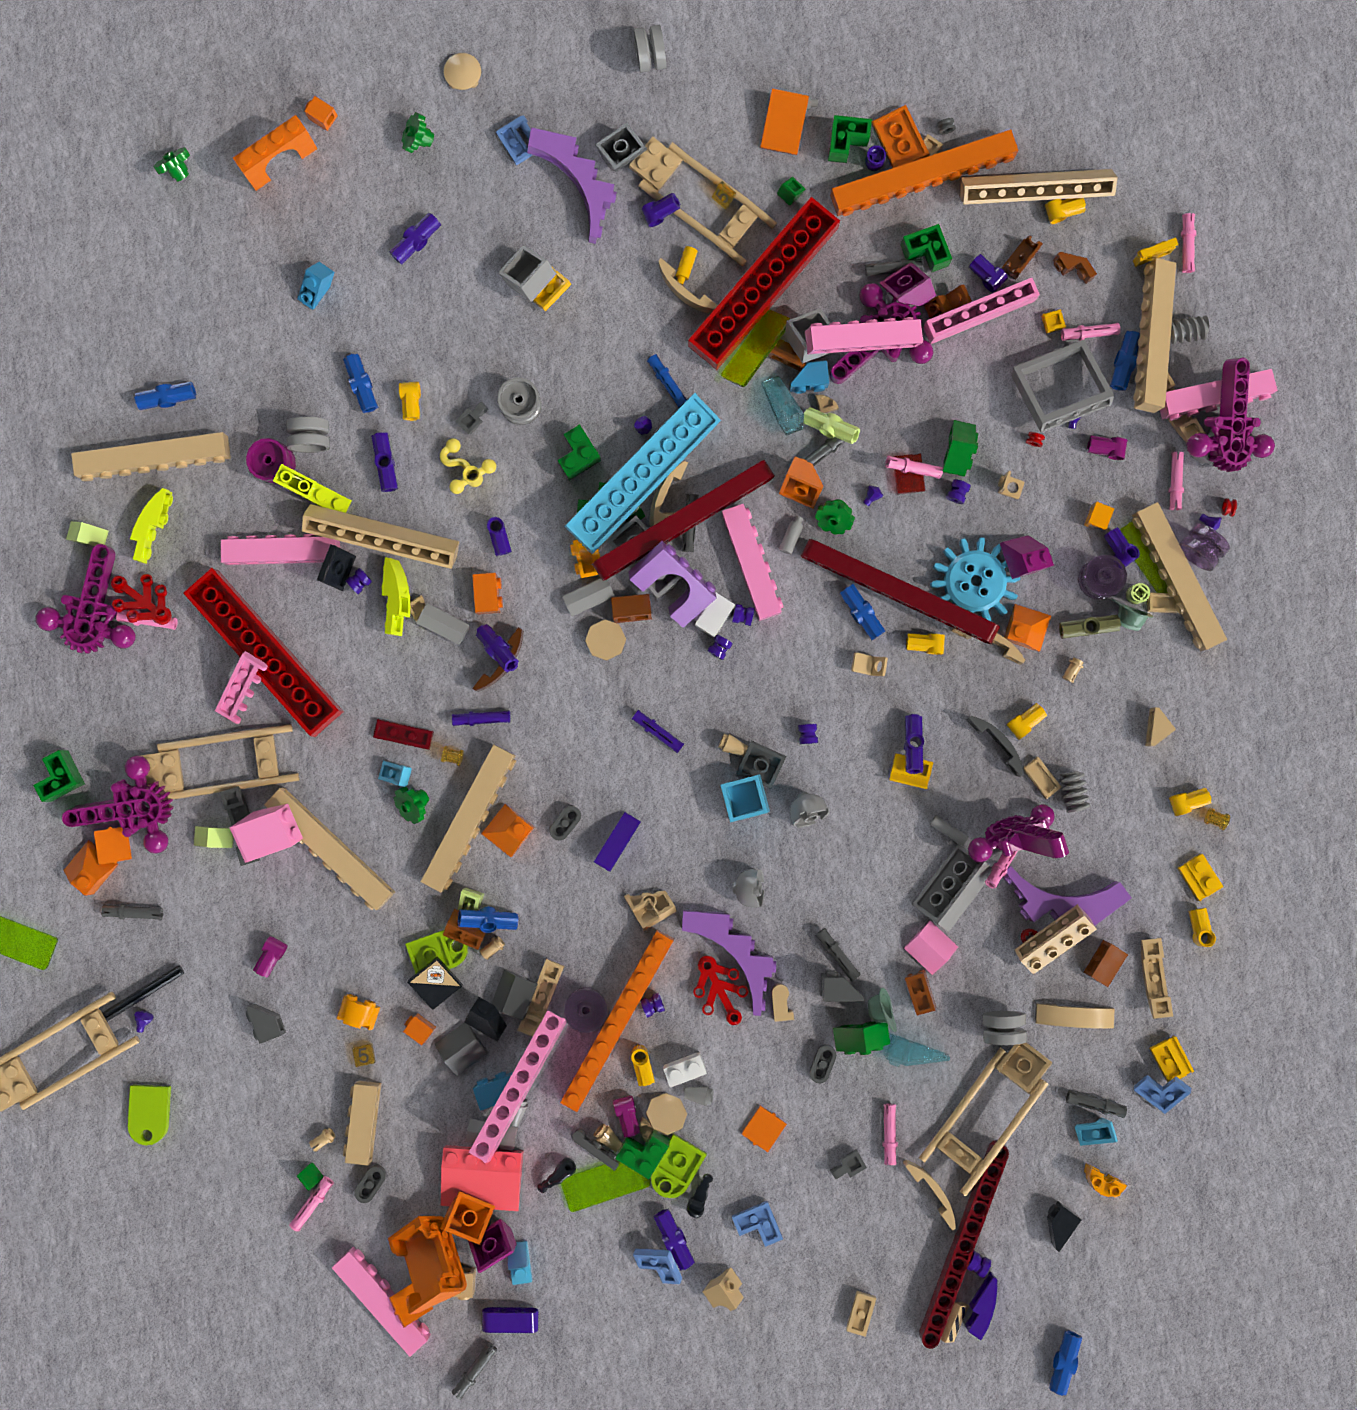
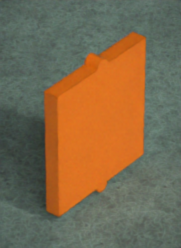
(112, 846)
(764, 1128)
(398, 1303)

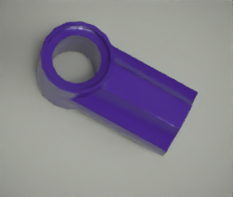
(656, 211)
(991, 276)
(499, 538)
(1123, 550)

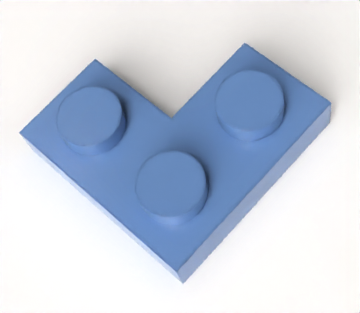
(1162, 1097)
(759, 1218)
(661, 1261)

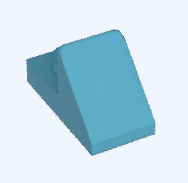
(395, 773)
(1096, 1132)
(520, 1264)

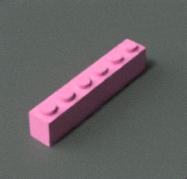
(981, 310)
(863, 336)
(1208, 395)
(275, 550)
(751, 562)
(374, 1294)

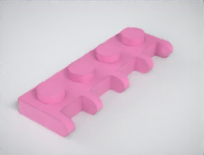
(239, 687)

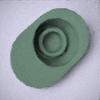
(1131, 617)
(881, 1009)

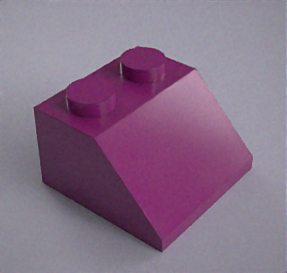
(909, 285)
(1025, 556)
(495, 1245)

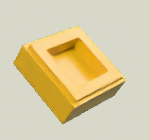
(1053, 321)

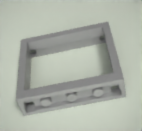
(1073, 411)

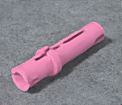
(1188, 250)
(1090, 331)
(906, 465)
(1176, 481)
(121, 616)
(999, 870)
(890, 1134)
(316, 1197)

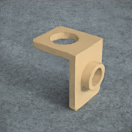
(1003, 483)
(868, 664)

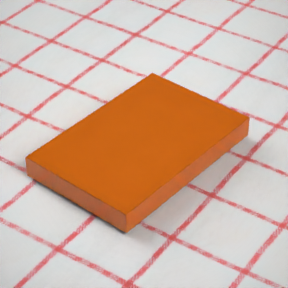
(784, 121)
(900, 137)

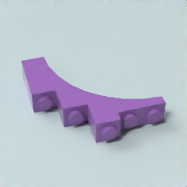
(562, 152)
(1038, 902)
(756, 967)

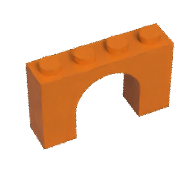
(286, 136)

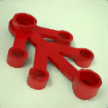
(142, 602)
(718, 987)

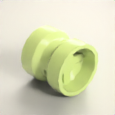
(1133, 593)

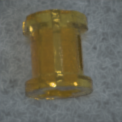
(452, 756)
(1217, 819)

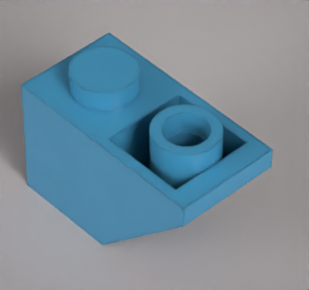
(315, 284)
(812, 377)
(489, 1091)

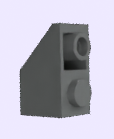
(265, 1022)

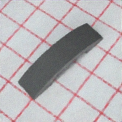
(1013, 761)
(237, 809)

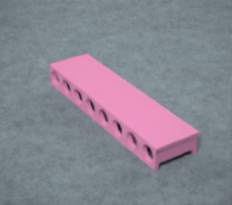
(517, 1087)

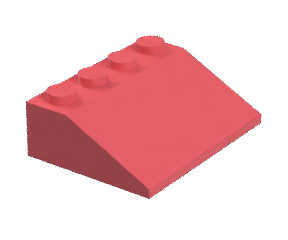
(491, 1182)

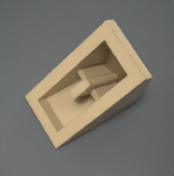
(1158, 727)

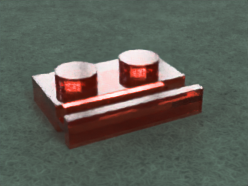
(909, 482)

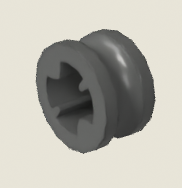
(946, 126)

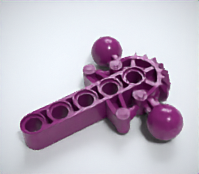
(872, 296)
(1231, 442)
(50, 619)
(134, 796)
(1019, 834)

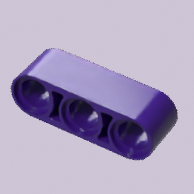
(510, 1320)

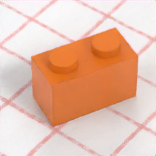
(486, 593)

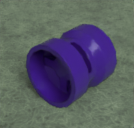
(875, 153)
(958, 491)
(358, 581)
(743, 614)
(718, 651)
(808, 734)
(652, 1005)
(979, 1264)

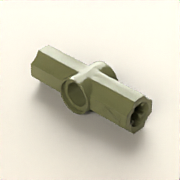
(1100, 625)

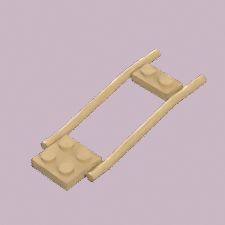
(658, 165)
(168, 771)
(1024, 1068)
(16, 1082)

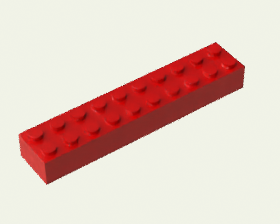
(763, 283)
(248, 632)

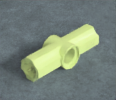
(831, 425)

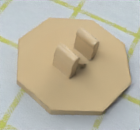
(605, 640)
(666, 1114)

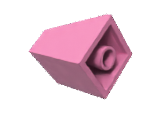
(266, 832)

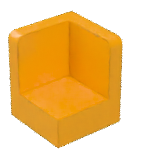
(1099, 515)

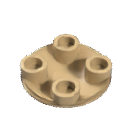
(462, 71)

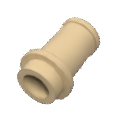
(1073, 669)
(491, 948)
(325, 1137)

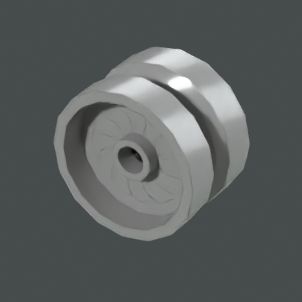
(649, 48)
(516, 390)
(308, 434)
(1004, 1027)

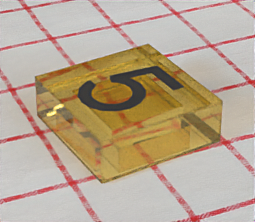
(723, 195)
(363, 1055)

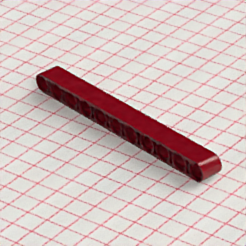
(683, 520)
(900, 591)
(963, 1253)

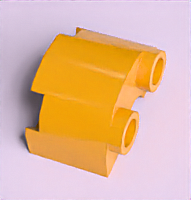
(585, 559)
(358, 1013)
(1106, 1186)

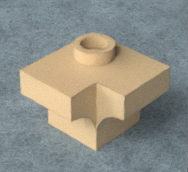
(724, 1290)

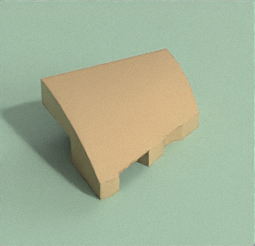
(650, 908)

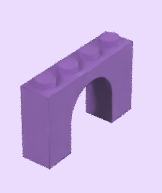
(664, 561)

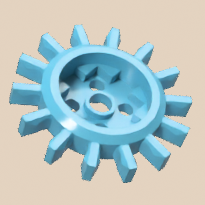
(957, 574)

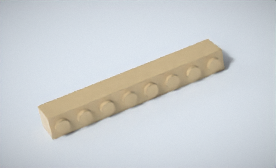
(1038, 186)
(1155, 335)
(151, 456)
(380, 536)
(1179, 577)
(468, 818)
(335, 853)

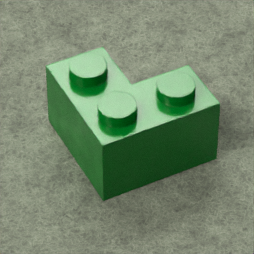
(847, 132)
(927, 243)
(961, 446)
(582, 455)
(63, 777)
(861, 1037)
(645, 1157)

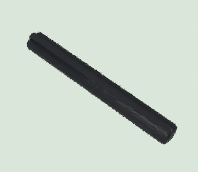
(142, 993)

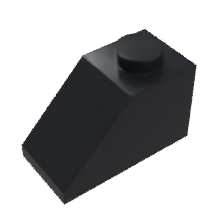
(486, 1019)
(1061, 1224)

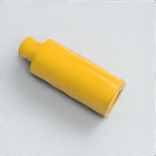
(686, 264)

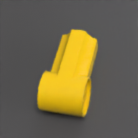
(1061, 209)
(410, 395)
(926, 643)
(1022, 724)
(1186, 802)
(1200, 925)
(642, 1066)

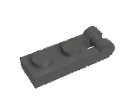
(595, 1148)

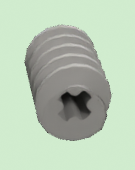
(1189, 328)
(1075, 791)

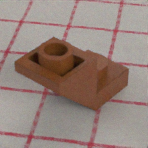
(1067, 262)
(948, 302)

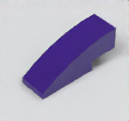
(617, 841)
(983, 1307)

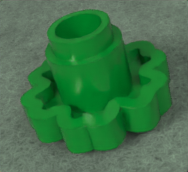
(416, 133)
(174, 164)
(835, 517)
(411, 804)

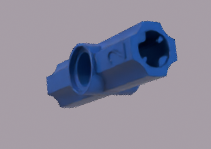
(1125, 361)
(360, 383)
(165, 395)
(862, 612)
(487, 919)
(1065, 1363)

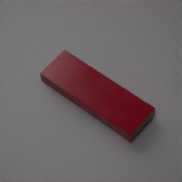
(403, 734)

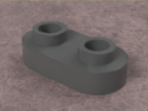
(565, 822)
(823, 1063)
(371, 1183)

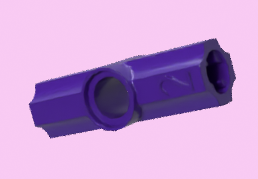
(415, 238)
(386, 473)
(497, 648)
(913, 754)
(674, 1239)

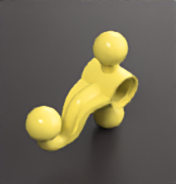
(457, 486)

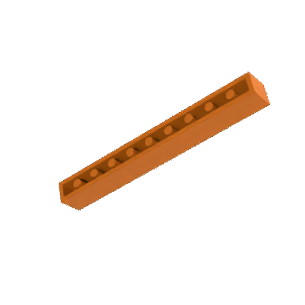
(924, 173)
(617, 1020)

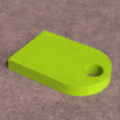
(429, 947)
(148, 1111)
(677, 1167)

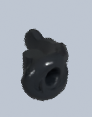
(564, 1169)
(696, 1203)

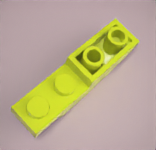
(310, 490)
(152, 517)
(397, 590)

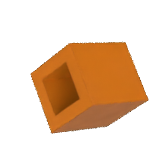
(320, 113)
(418, 1028)

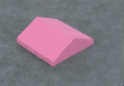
(931, 947)

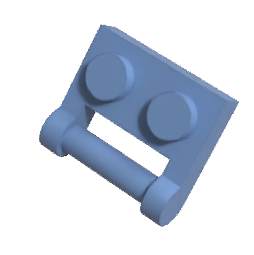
(513, 141)

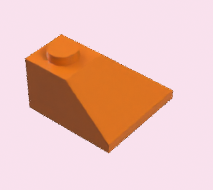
(802, 483)
(1027, 627)
(508, 830)
(85, 872)
(467, 1217)

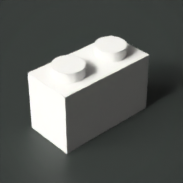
(714, 616)
(684, 1069)

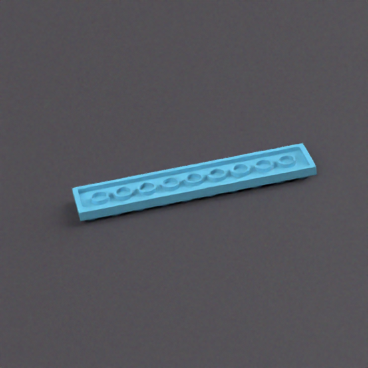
(642, 473)

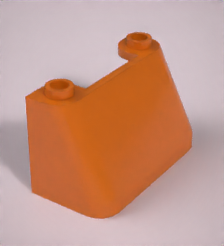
(430, 1262)

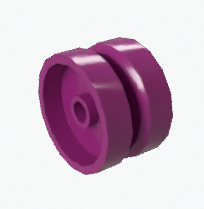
(266, 457)

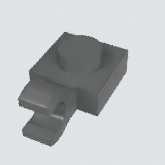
(470, 420)
(851, 1164)

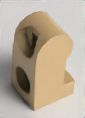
(779, 1001)

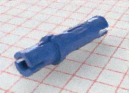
(663, 374)

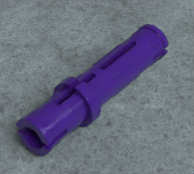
(639, 717)
(481, 718)

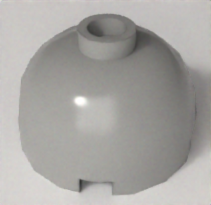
(807, 809)
(749, 888)

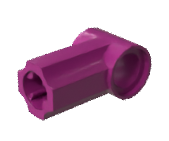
(1112, 447)
(272, 952)
(625, 1110)

